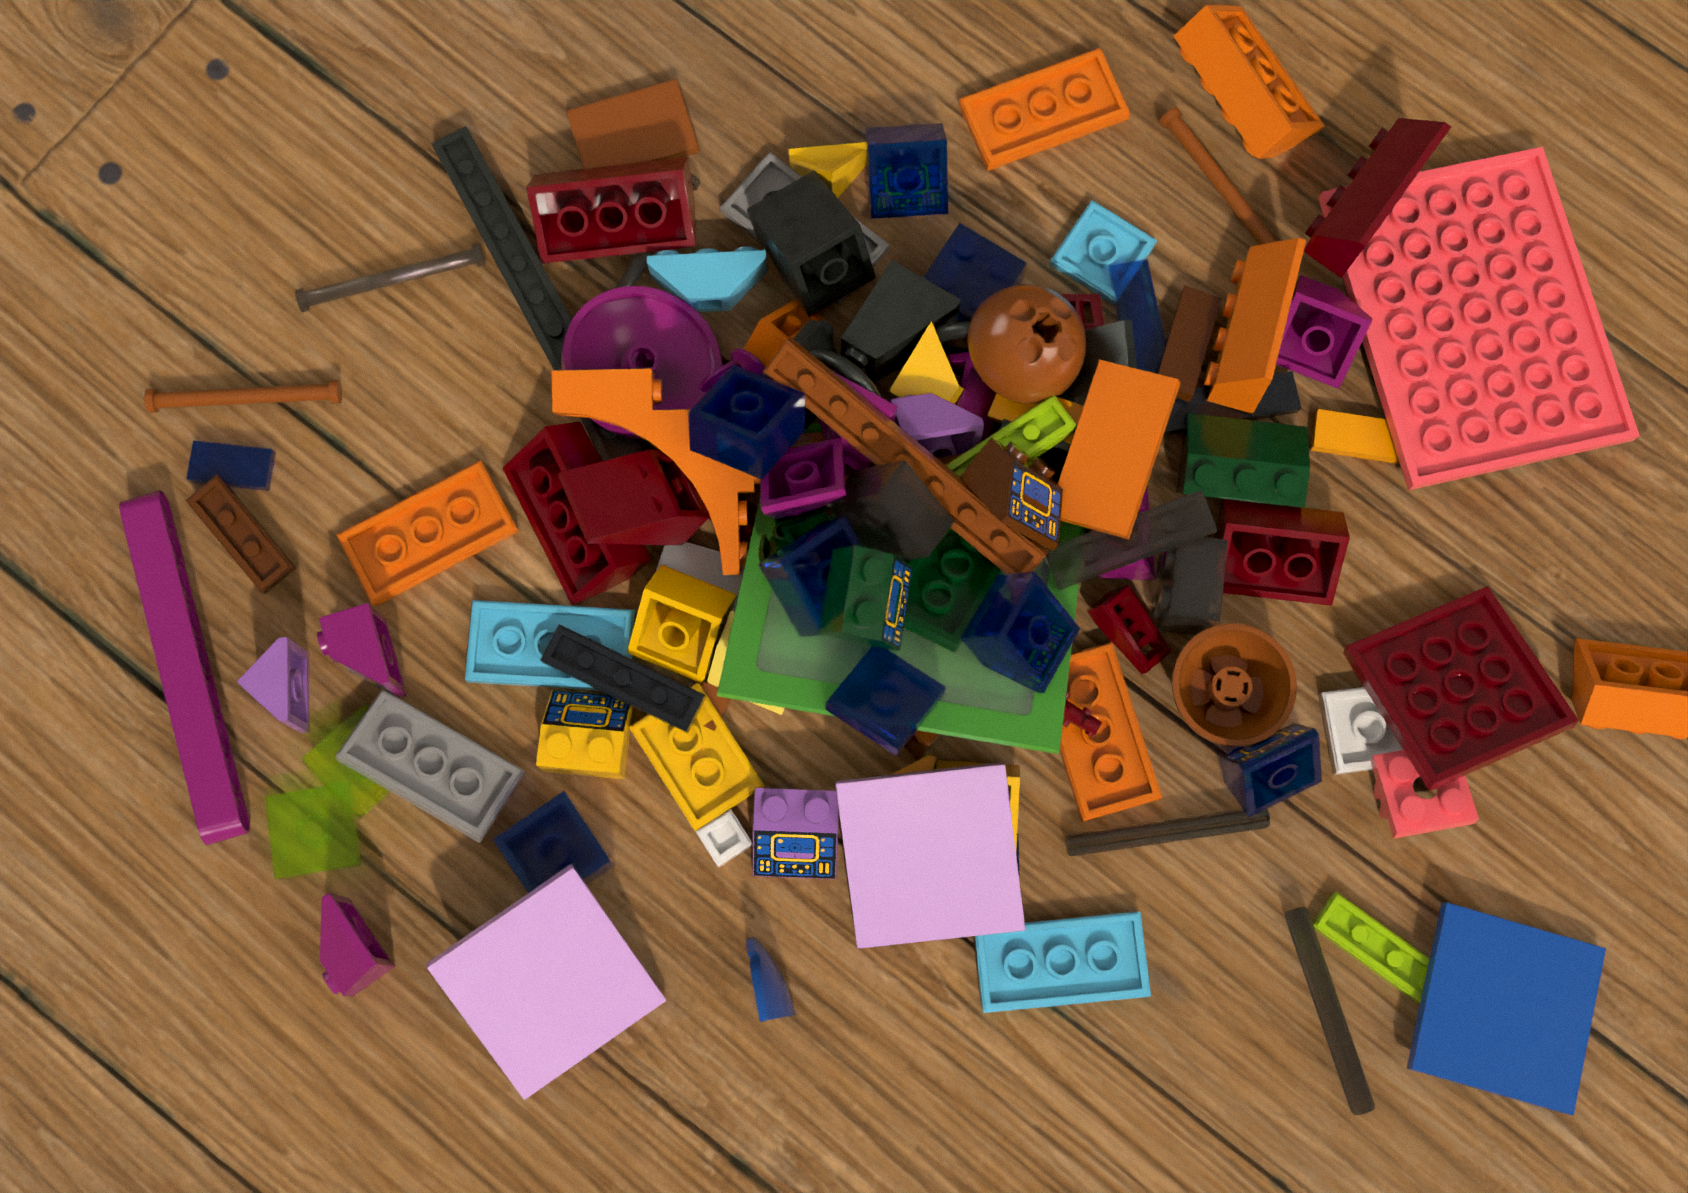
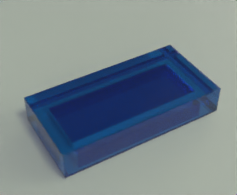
(236, 464)

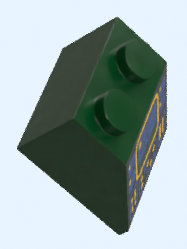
(866, 597)

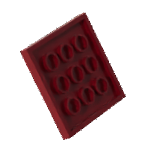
(1459, 687)

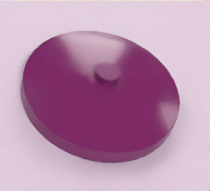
(644, 331)

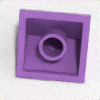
(282, 683)

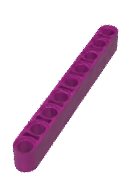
(184, 668)

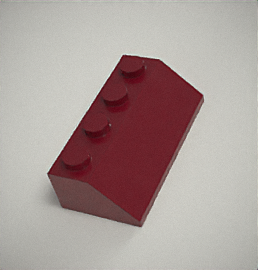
(1373, 192)
(613, 210)
(533, 475)

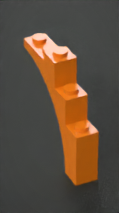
(629, 401)

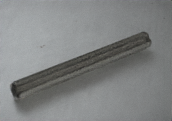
(1164, 831)
(1329, 1011)

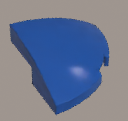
(769, 986)

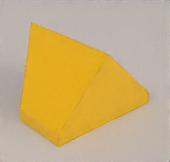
(833, 163)
(928, 371)

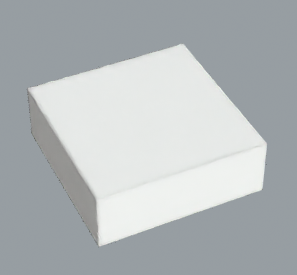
(724, 838)

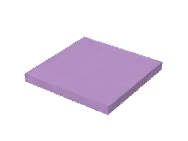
(930, 855)
(546, 981)

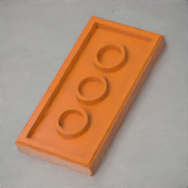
(1043, 109)
(1115, 447)
(427, 533)
(1113, 766)

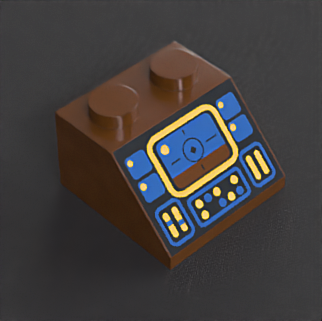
(1017, 491)

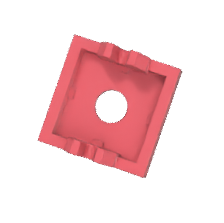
(1410, 813)

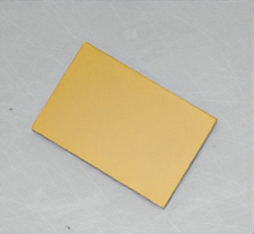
(699, 768)

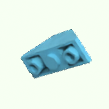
(709, 277)

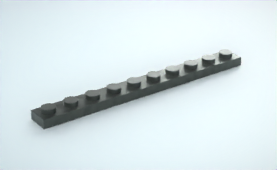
(517, 264)

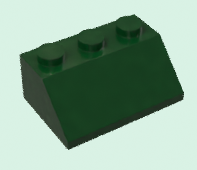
(1245, 460)

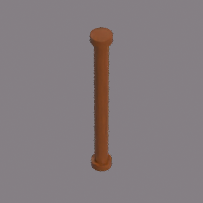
(1220, 181)
(155, 400)

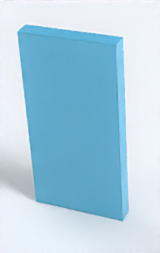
(512, 638)
(1063, 963)

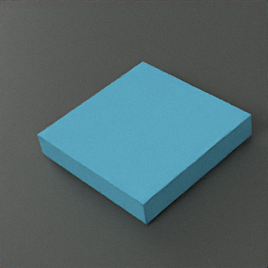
(1097, 242)

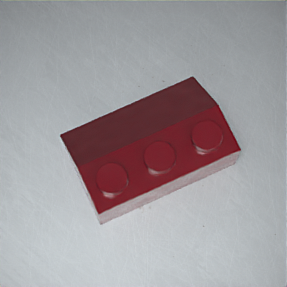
(1282, 551)

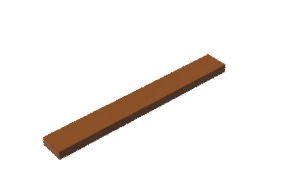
(886, 443)

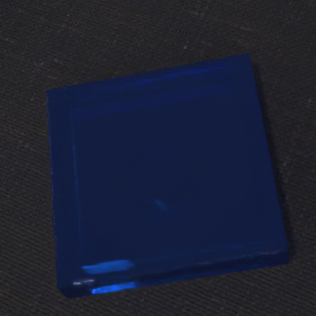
(885, 698)

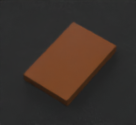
(634, 127)

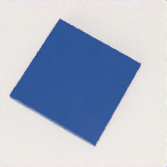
(1506, 1008)

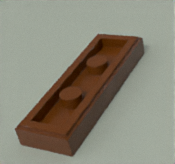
(1189, 339)
(241, 534)

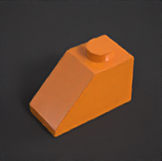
(775, 329)

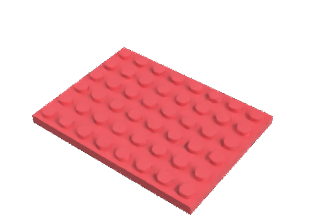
(1485, 324)

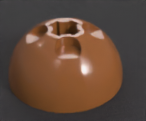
(1017, 358)
(1250, 670)

